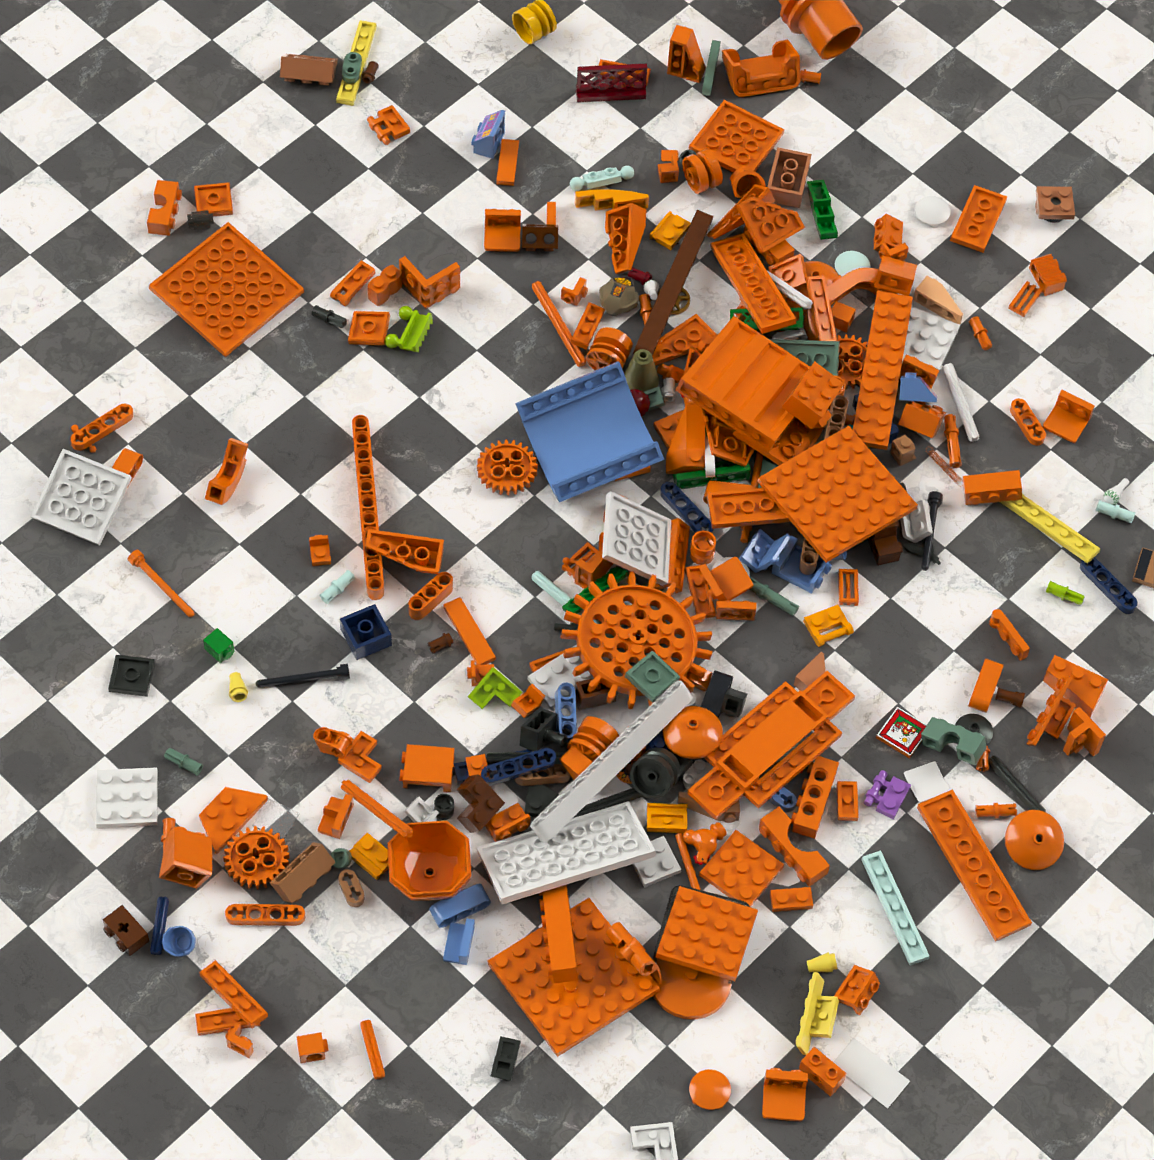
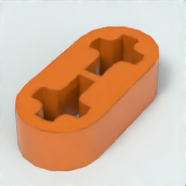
(551, 213)

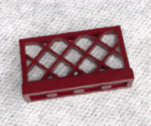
(614, 89)

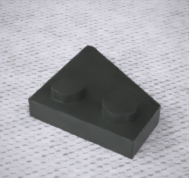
(538, 799)

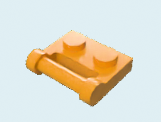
(827, 620)

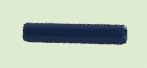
(159, 925)

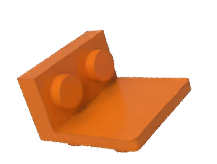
(1069, 416)

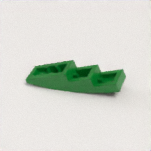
(822, 209)

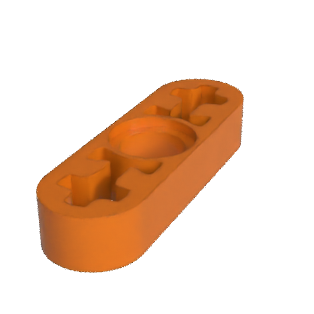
(1027, 429)

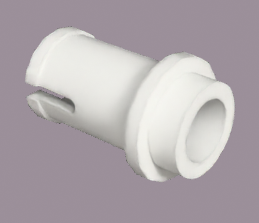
(669, 390)

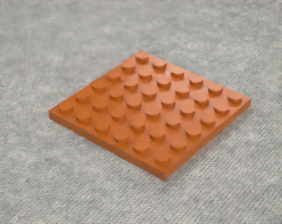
(226, 289)
(837, 493)
(578, 1008)

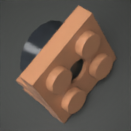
(1054, 203)

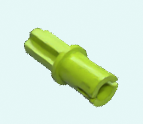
(1064, 593)

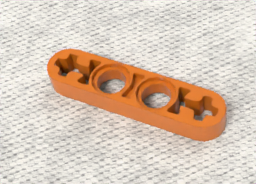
(100, 424)
(265, 910)

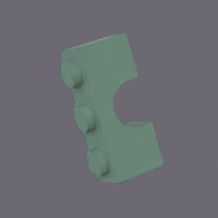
(940, 733)

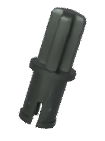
(329, 317)

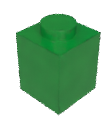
(219, 645)

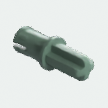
(183, 761)

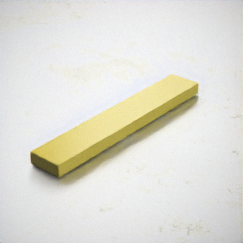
(361, 45)
(1053, 528)

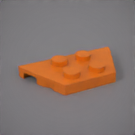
(229, 814)

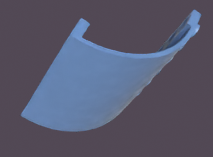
(588, 432)

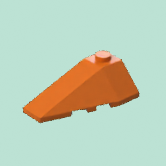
(625, 232)
(688, 444)

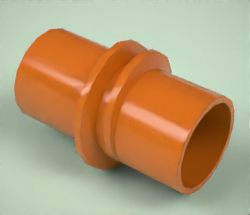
(824, 23)

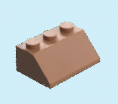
(308, 68)

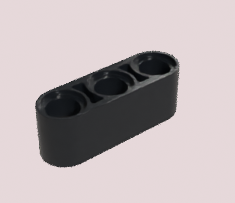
(716, 691)

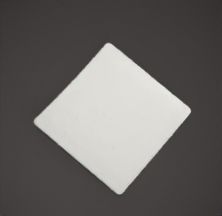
(926, 781)

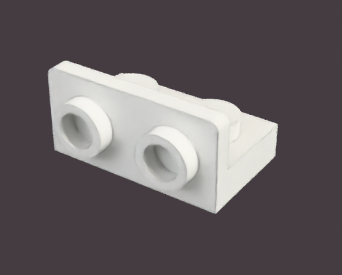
(917, 523)

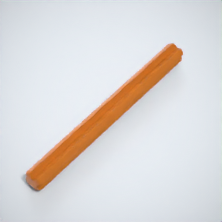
(558, 323)
(377, 809)

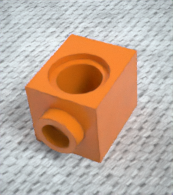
(312, 1047)

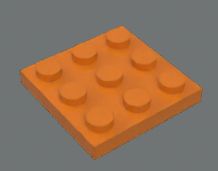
(741, 869)

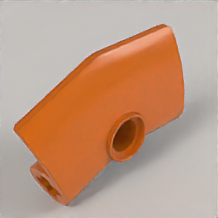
(633, 951)

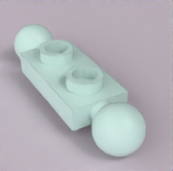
(601, 178)

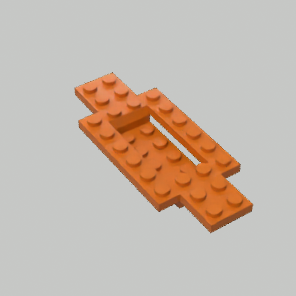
(765, 737)

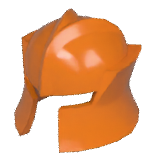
(744, 180)

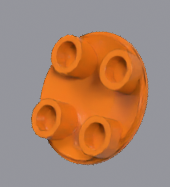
(710, 1089)

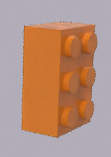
(813, 395)

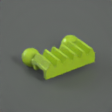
(414, 331)

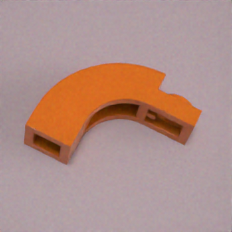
(230, 473)

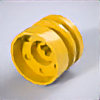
(534, 21)

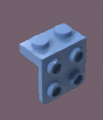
(763, 551)

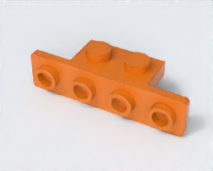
(1055, 715)

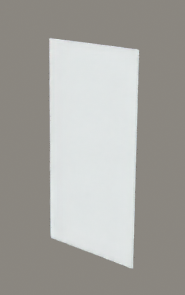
(871, 1073)

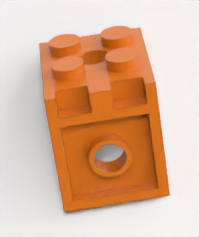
(432, 289)

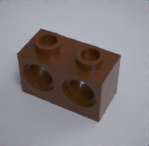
(539, 231)

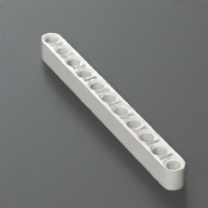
(611, 761)

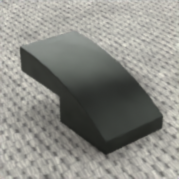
(505, 1058)

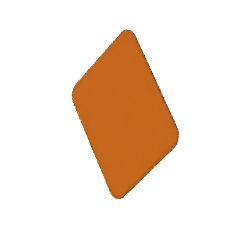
(666, 155)

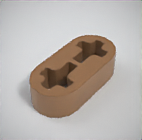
(355, 886)

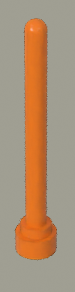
(137, 559)

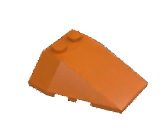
(724, 443)

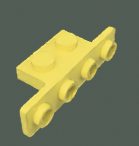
(818, 1015)

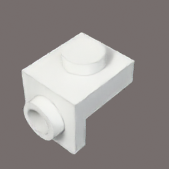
(420, 812)

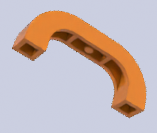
(841, 286)

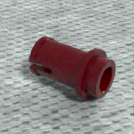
(639, 275)

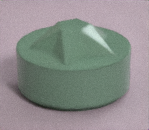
(341, 857)

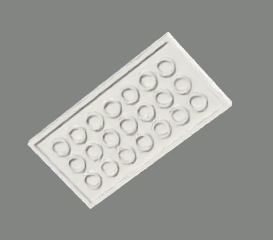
(578, 851)

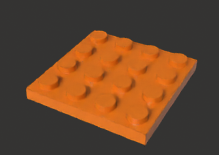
(737, 137)
(792, 442)
(707, 933)

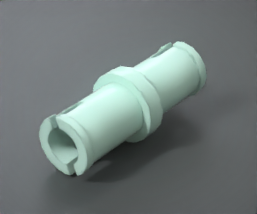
(1115, 511)
(337, 586)

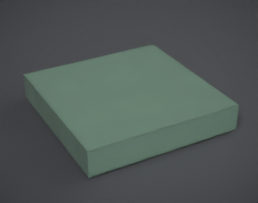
(652, 676)

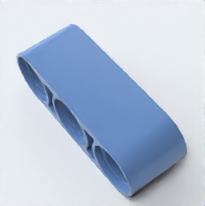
(566, 703)
(460, 906)

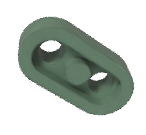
(352, 64)

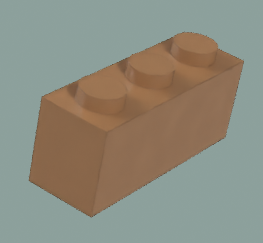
(302, 872)

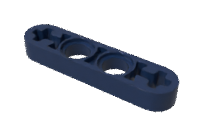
(684, 511)
(1111, 582)
(517, 764)

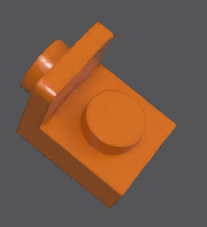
(320, 550)
(477, 672)
(239, 1044)

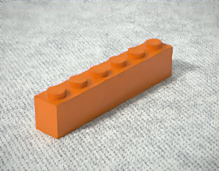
(559, 935)

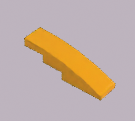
(610, 199)

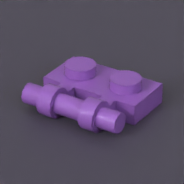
(893, 797)

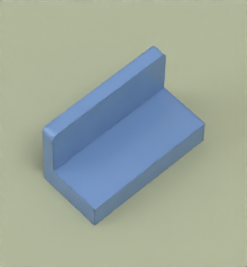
(459, 942)

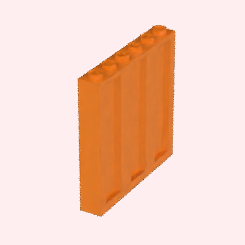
(745, 383)

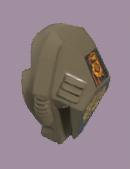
(618, 295)

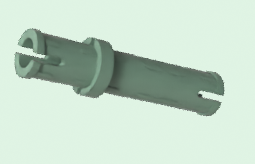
(776, 599)

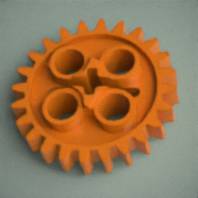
(848, 361)
(507, 467)
(250, 841)

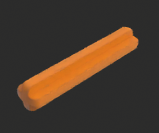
(372, 1049)

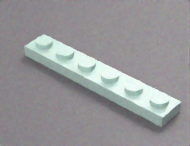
(895, 908)

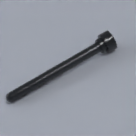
(935, 500)
(340, 672)

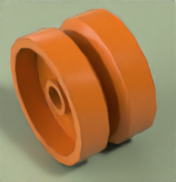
(702, 171)

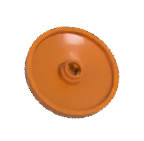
(689, 991)

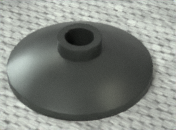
(981, 723)

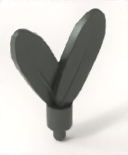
(918, 550)

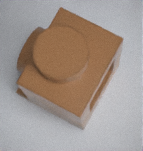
(906, 449)

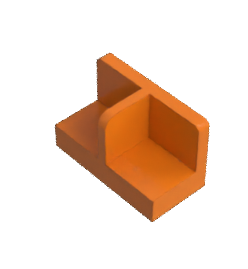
(336, 816)

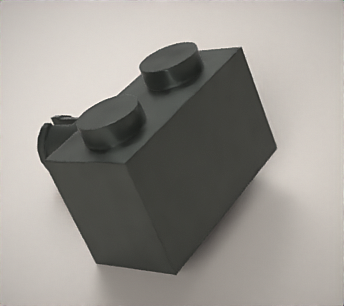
(541, 729)

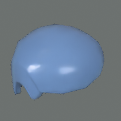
(179, 941)

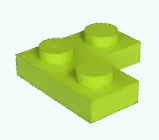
(494, 684)

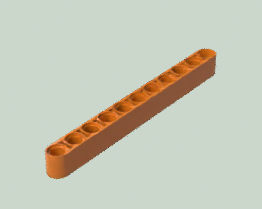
(367, 514)

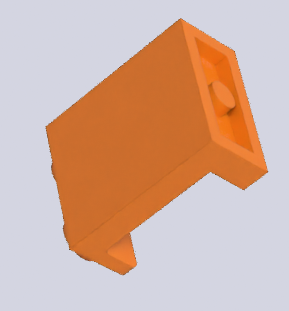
(895, 275)
(591, 572)
(428, 766)

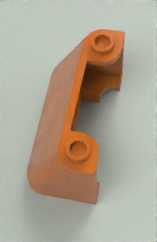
(763, 73)

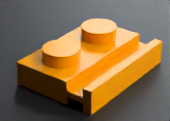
(670, 230)
(666, 818)
(370, 856)

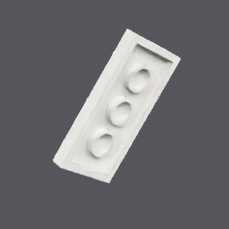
(555, 673)

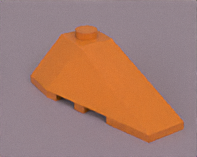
(733, 218)
(413, 551)

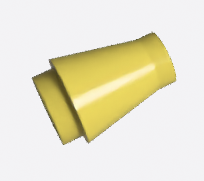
(237, 688)
(822, 963)

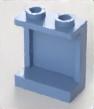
(788, 568)

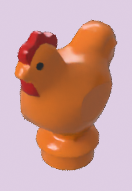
(704, 841)

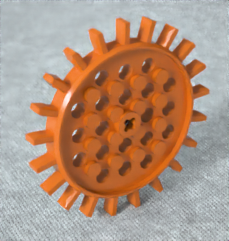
(636, 638)

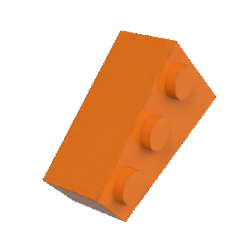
(685, 56)
(1084, 687)

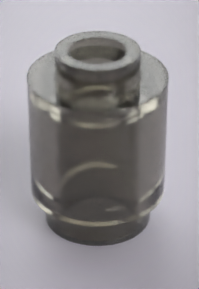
(200, 220)

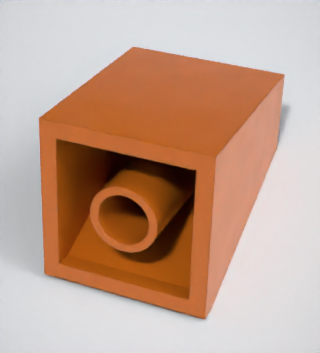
(186, 857)

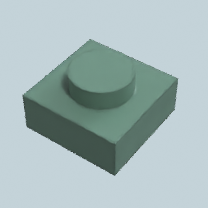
(656, 398)

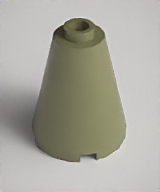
(641, 371)

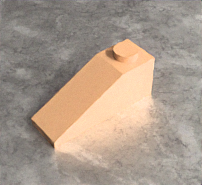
(937, 299)

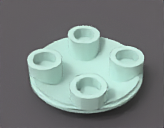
(850, 261)

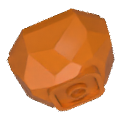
(434, 848)

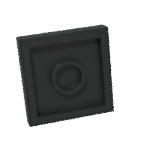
(131, 675)

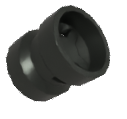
(443, 802)

